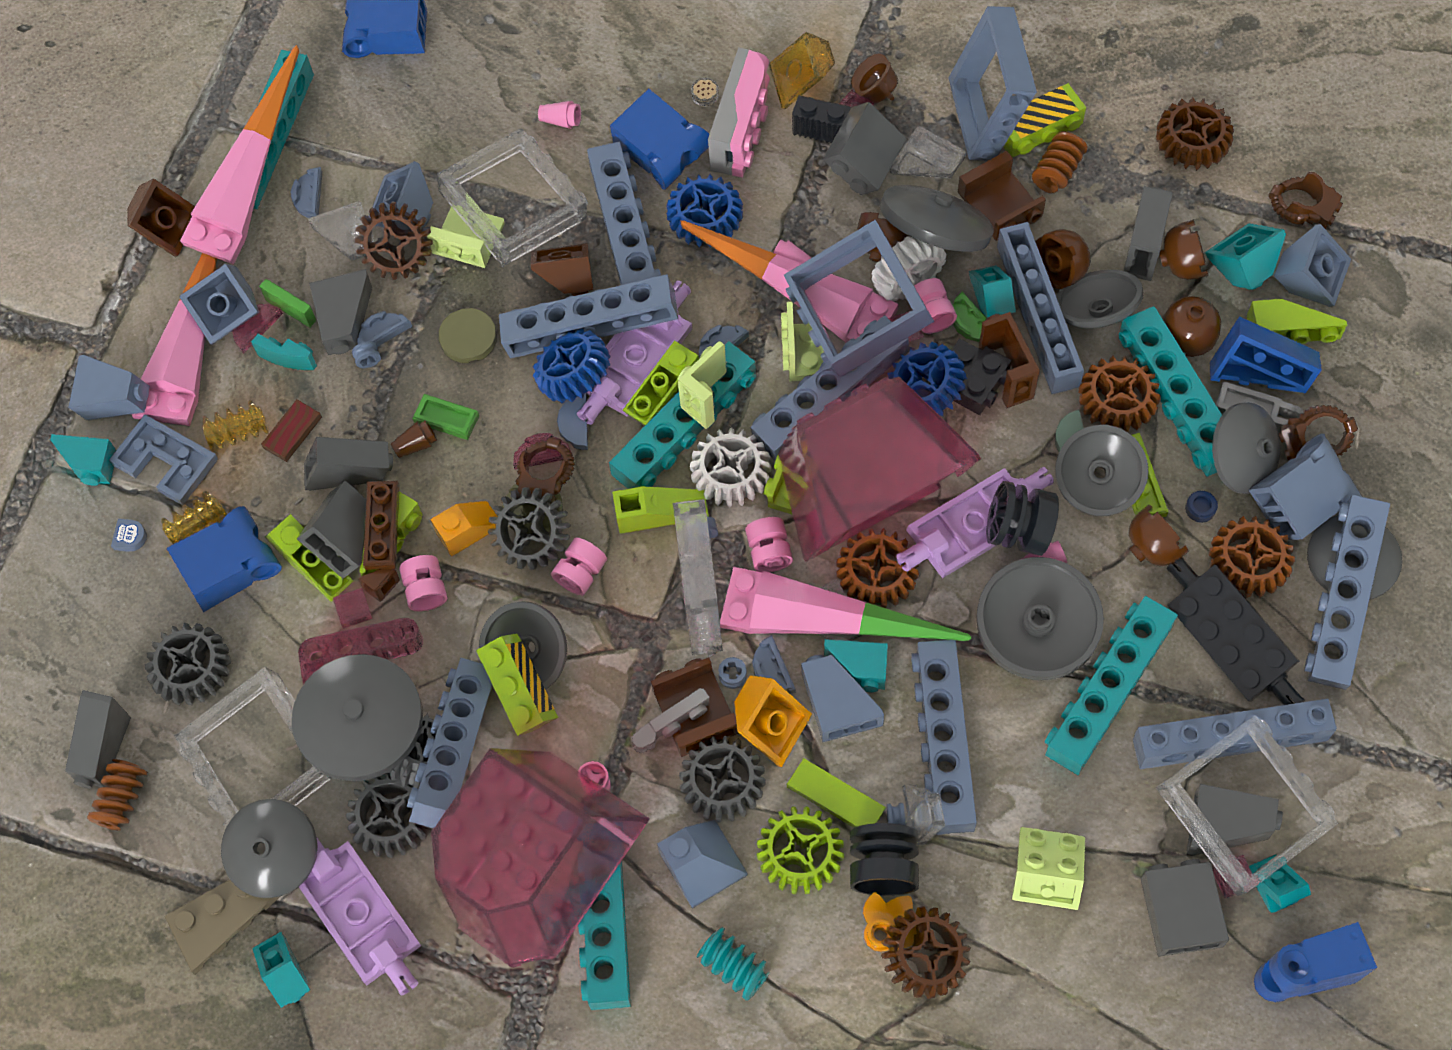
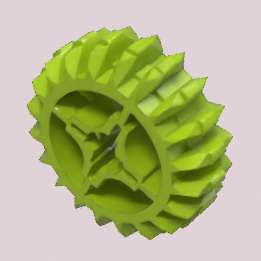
(789, 856)

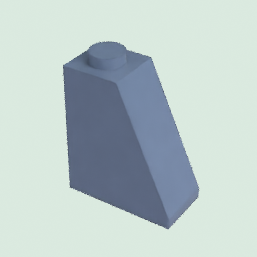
(106, 390)
(838, 700)

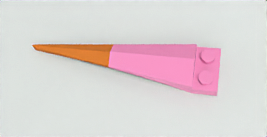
(226, 207)
(839, 303)
(177, 361)

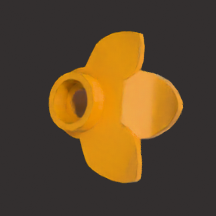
(881, 915)

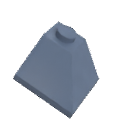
(408, 187)
(1314, 267)
(220, 302)
(701, 861)

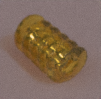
(234, 425)
(193, 519)

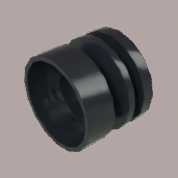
(1022, 518)
(884, 859)

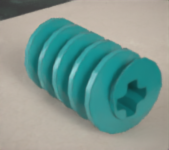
(733, 963)

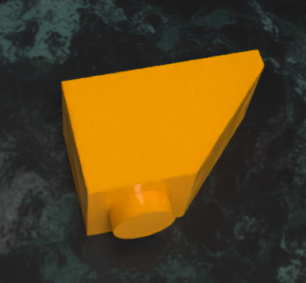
(463, 525)

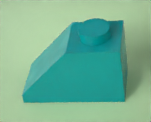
(993, 290)
(87, 457)
(862, 660)
(280, 970)

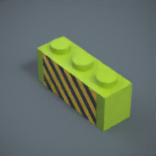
(1046, 117)
(517, 684)

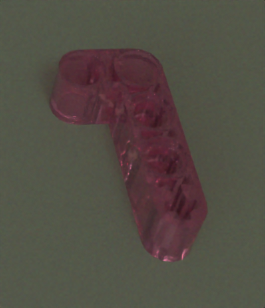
(361, 639)

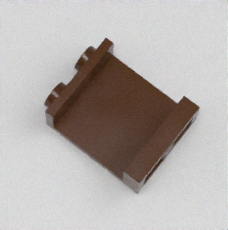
(1000, 194)
(1020, 381)
(716, 722)

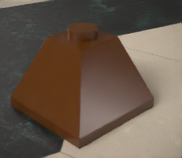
(159, 215)
(565, 268)

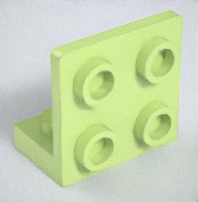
(459, 242)
(799, 351)
(695, 384)
(1049, 868)

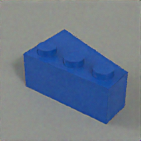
(1264, 358)

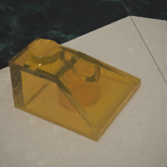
(800, 67)

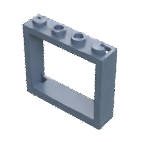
(994, 33)
(831, 261)

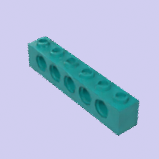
(293, 99)
(1150, 327)
(646, 443)
(1075, 752)
(615, 990)

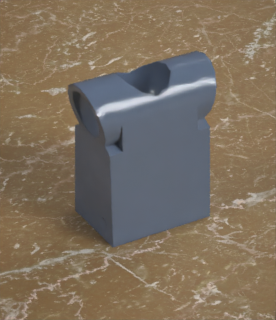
(1305, 490)

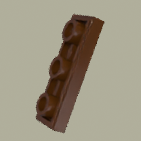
(381, 540)

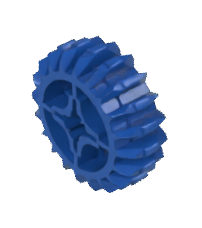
(712, 197)
(571, 365)
(938, 367)

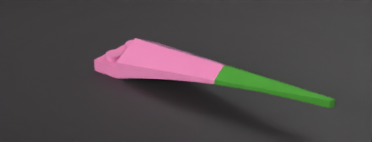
(781, 605)

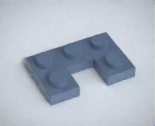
(188, 459)

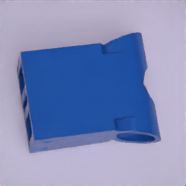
(384, 27)
(658, 138)
(224, 558)
(1316, 965)

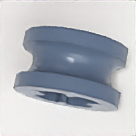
(366, 354)
(740, 667)
(896, 814)

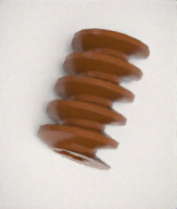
(1059, 162)
(116, 794)

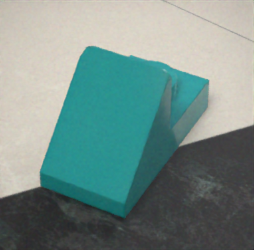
(1281, 887)

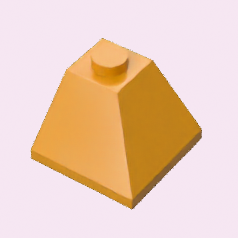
(769, 717)

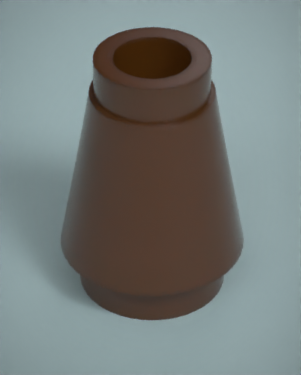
(414, 439)

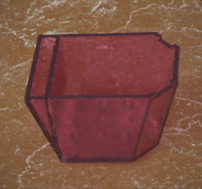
(866, 462)
(528, 851)

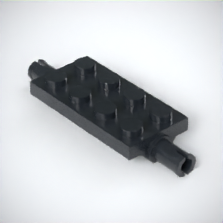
(1233, 633)

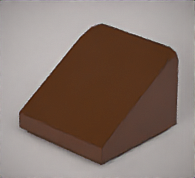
(379, 583)

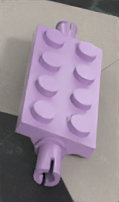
(632, 360)
(957, 529)
(360, 916)

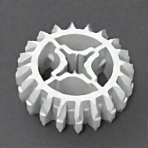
(919, 261)
(746, 452)

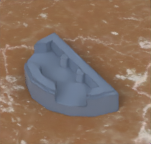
(307, 192)
(383, 327)
(735, 335)
(571, 426)
(769, 664)

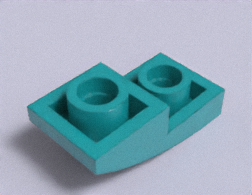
(288, 355)

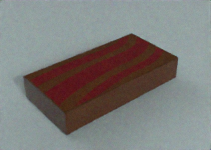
(291, 430)

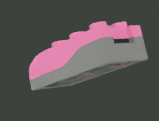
(740, 114)

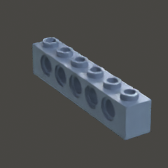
(608, 161)
(1040, 308)
(601, 311)
(811, 390)
(1372, 516)
(943, 658)
(1187, 739)
(453, 743)

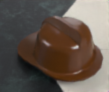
(875, 79)

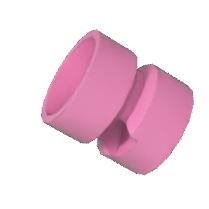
(939, 306)
(768, 544)
(581, 563)
(423, 583)

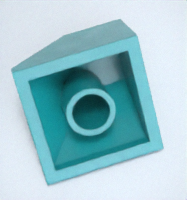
(1248, 255)

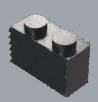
(817, 118)

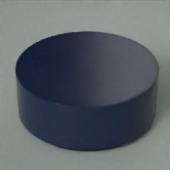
(1201, 506)

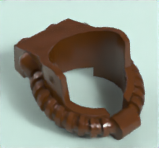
(1326, 197)
(1294, 432)
(551, 484)

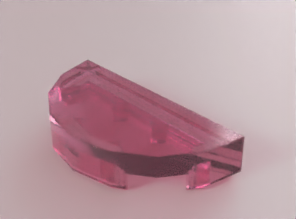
(257, 324)
(542, 457)

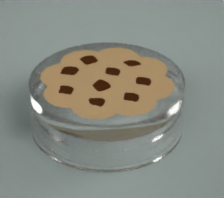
(705, 92)

